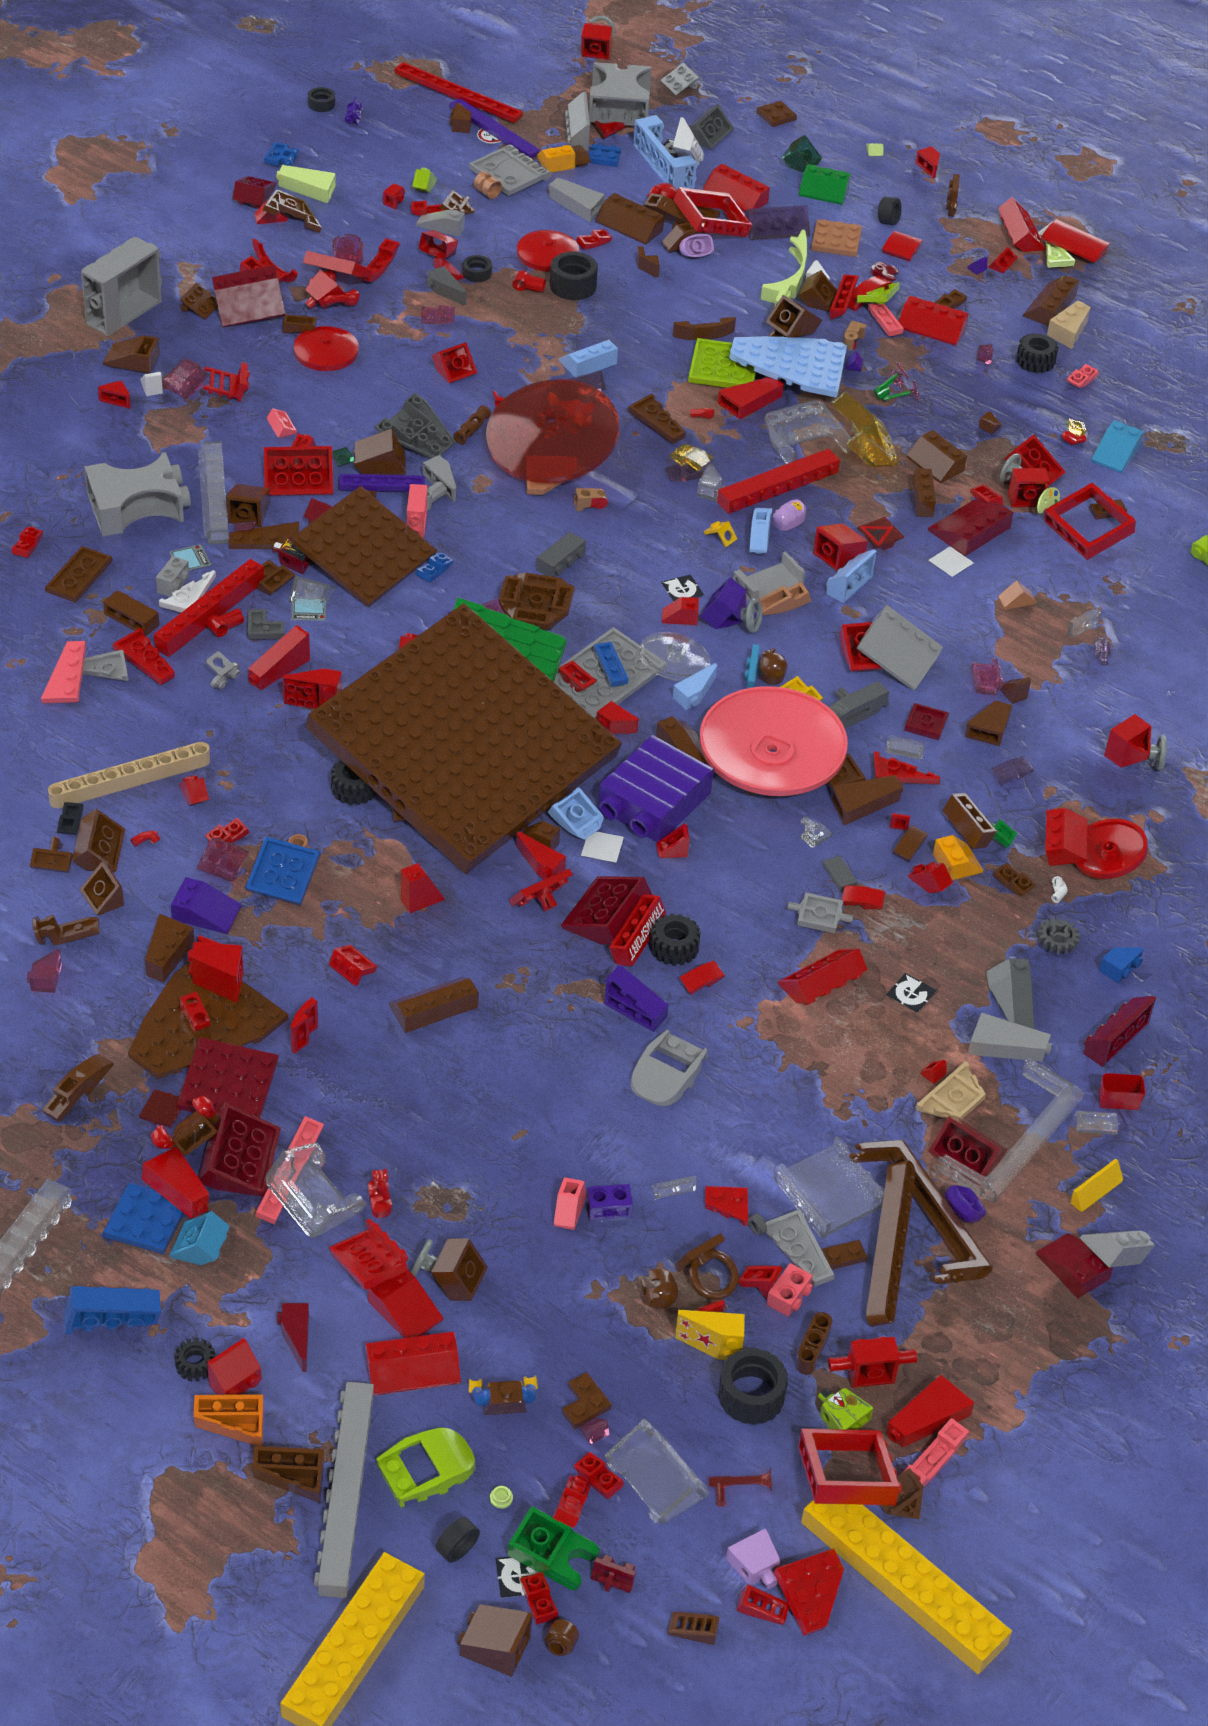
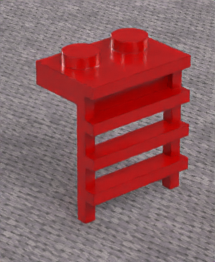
(237, 382)

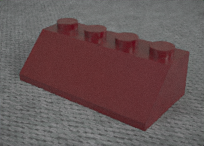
(1119, 1029)

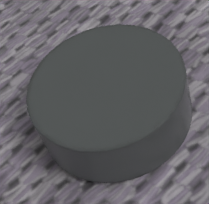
(757, 1224)

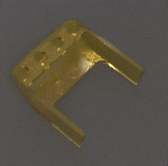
(871, 438)

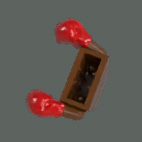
(191, 1131)

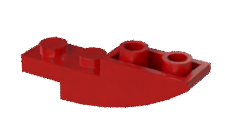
(572, 1500)

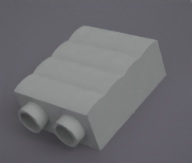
(121, 285)

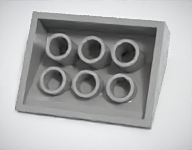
(899, 647)

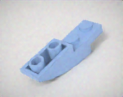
(760, 530)

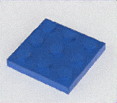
(283, 871)
(143, 1219)

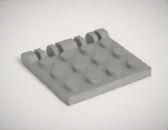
(511, 169)

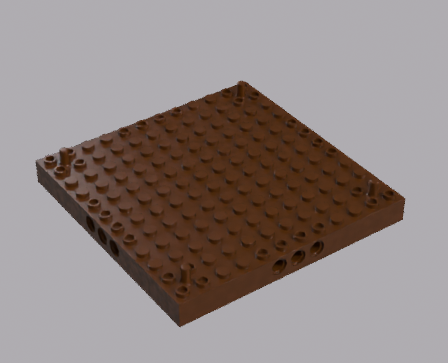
(463, 737)

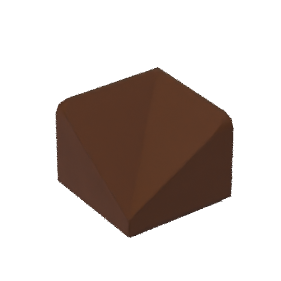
(989, 423)

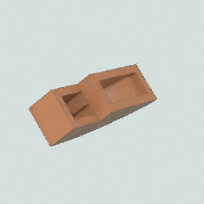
(785, 599)

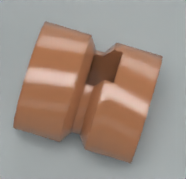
(487, 184)

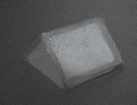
(310, 593)

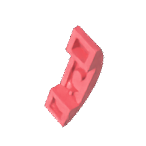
(939, 1452)

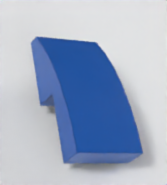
(436, 566)

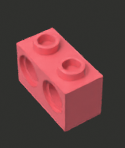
(786, 1288)

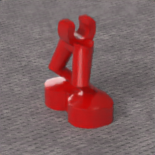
(379, 1194)

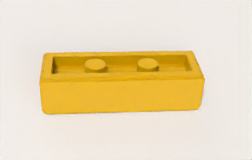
(1097, 1186)

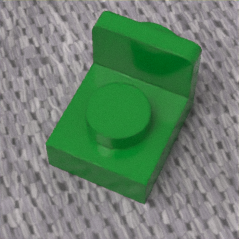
(1004, 833)

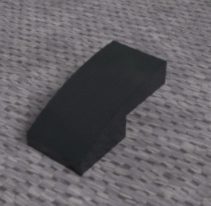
(70, 818)

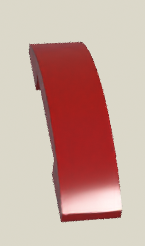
(382, 260)
(866, 286)

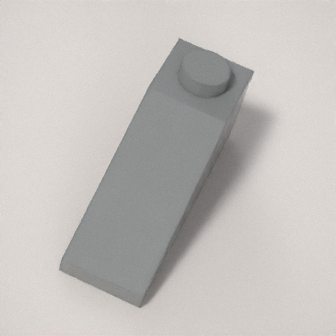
(446, 222)
(437, 470)

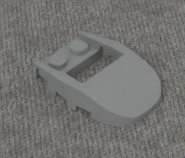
(660, 1082)

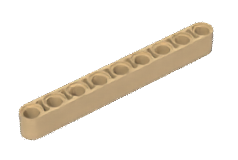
(129, 774)

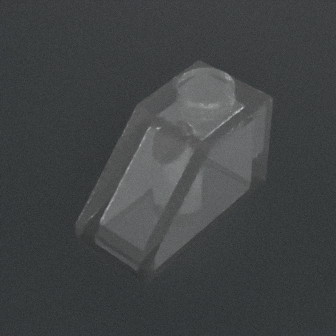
(709, 484)

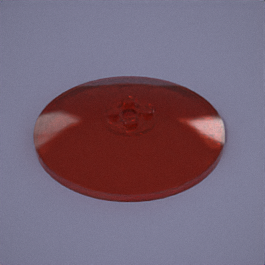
(556, 451)

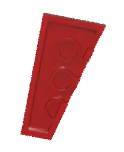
(144, 656)

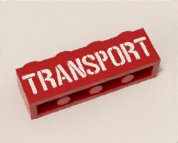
(636, 930)

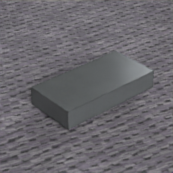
(839, 873)

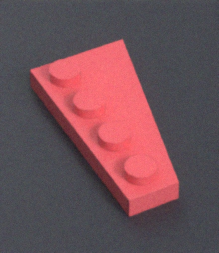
(67, 676)

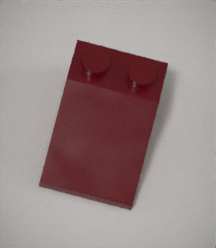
(253, 190)
(1075, 1264)

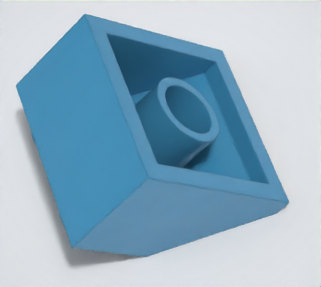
(200, 1239)

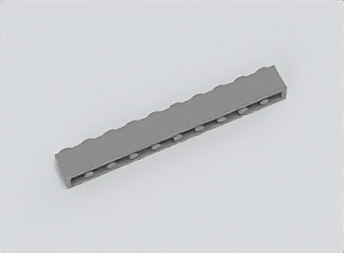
(345, 1491)

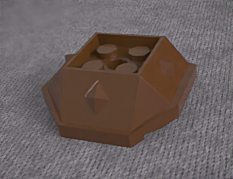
(536, 599)

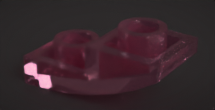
(442, 315)

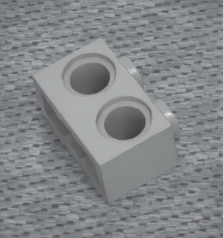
(172, 576)

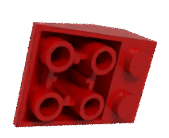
(311, 687)

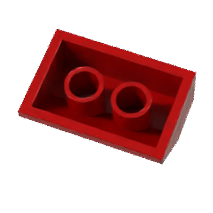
(1065, 837)

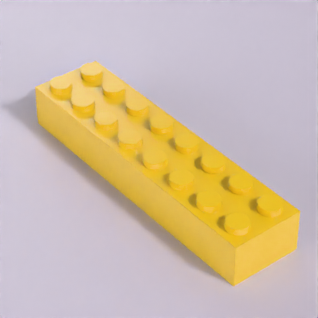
(353, 1643)

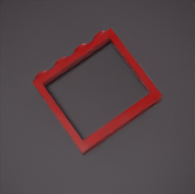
(688, 199)
(1075, 539)
(848, 1491)

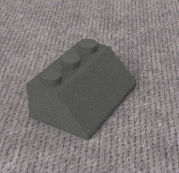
(711, 127)

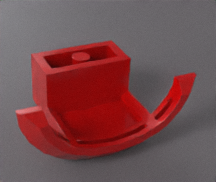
(264, 260)

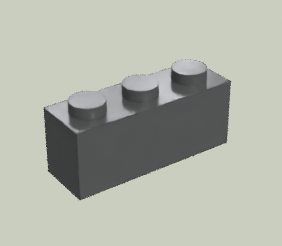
(561, 555)

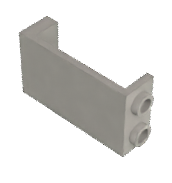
(768, 580)

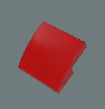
(901, 246)
(303, 1024)

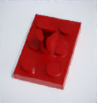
(542, 891)

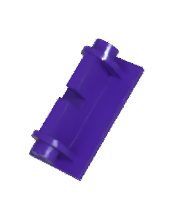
(353, 112)

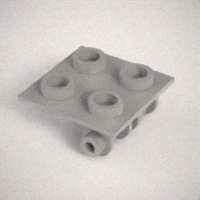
(680, 79)

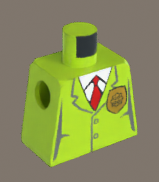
(844, 1410)

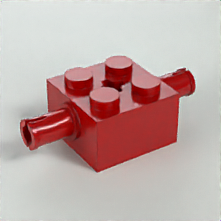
(872, 1361)

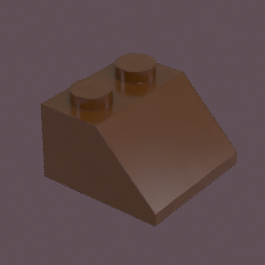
(818, 292)

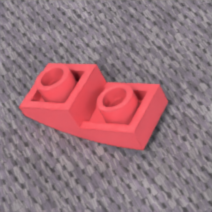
(1083, 376)

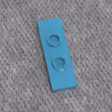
(752, 663)

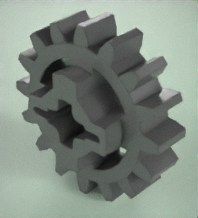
(1058, 935)

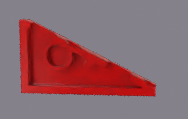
(905, 772)

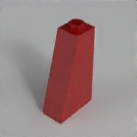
(750, 396)
(281, 658)
(176, 1182)
(929, 1412)

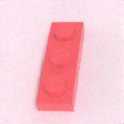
(885, 319)

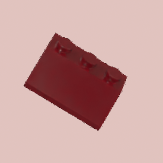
(967, 1146)

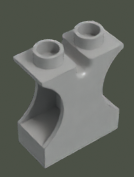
(619, 93)
(132, 494)

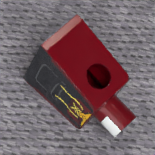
(292, 557)

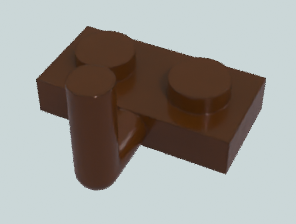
(52, 859)

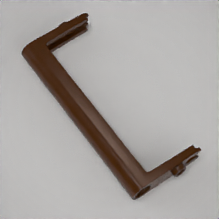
(972, 1261)

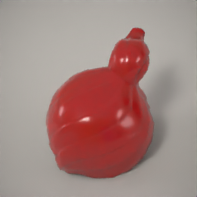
(664, 189)

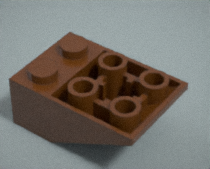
(134, 354)

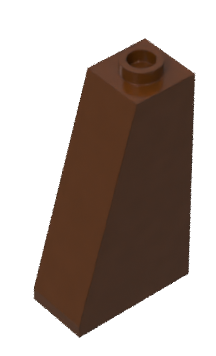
(865, 797)

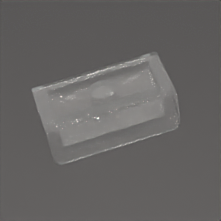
(905, 747)
(674, 1187)

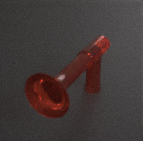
(721, 1482)

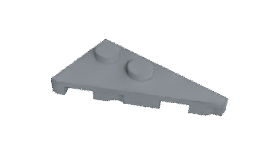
(107, 665)

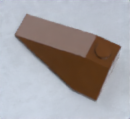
(681, 736)

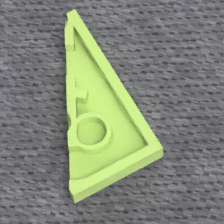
(1058, 256)

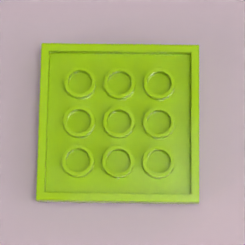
(714, 368)

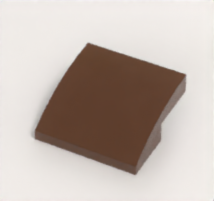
(274, 577)

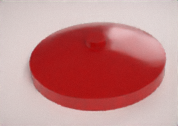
(541, 246)
(326, 348)
(1113, 849)

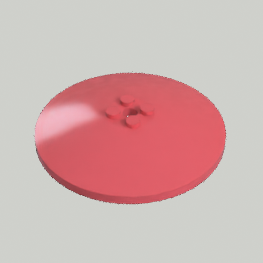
(753, 721)

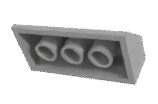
(578, 122)

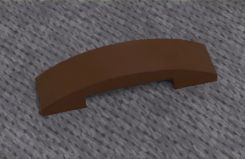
(708, 331)

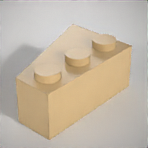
(1069, 324)

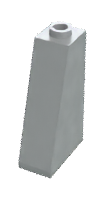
(577, 198)
(1008, 1040)

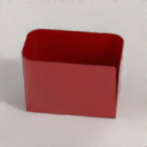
(427, 244)
(1121, 1091)

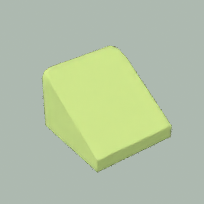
(874, 149)

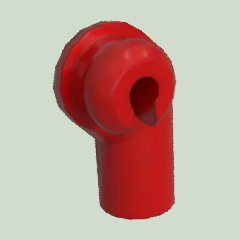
(707, 413)
(1073, 439)
(144, 836)

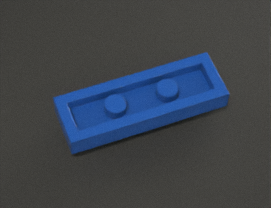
(611, 664)

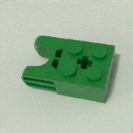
(554, 1552)

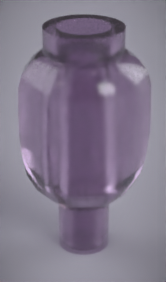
(1102, 650)

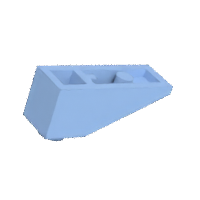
(694, 688)

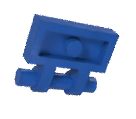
(281, 153)
(605, 155)

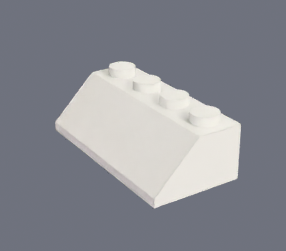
(686, 143)

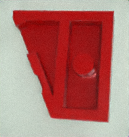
(608, 128)
(728, 1202)

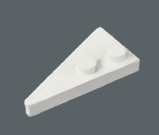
(188, 593)

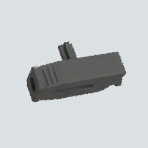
(860, 704)

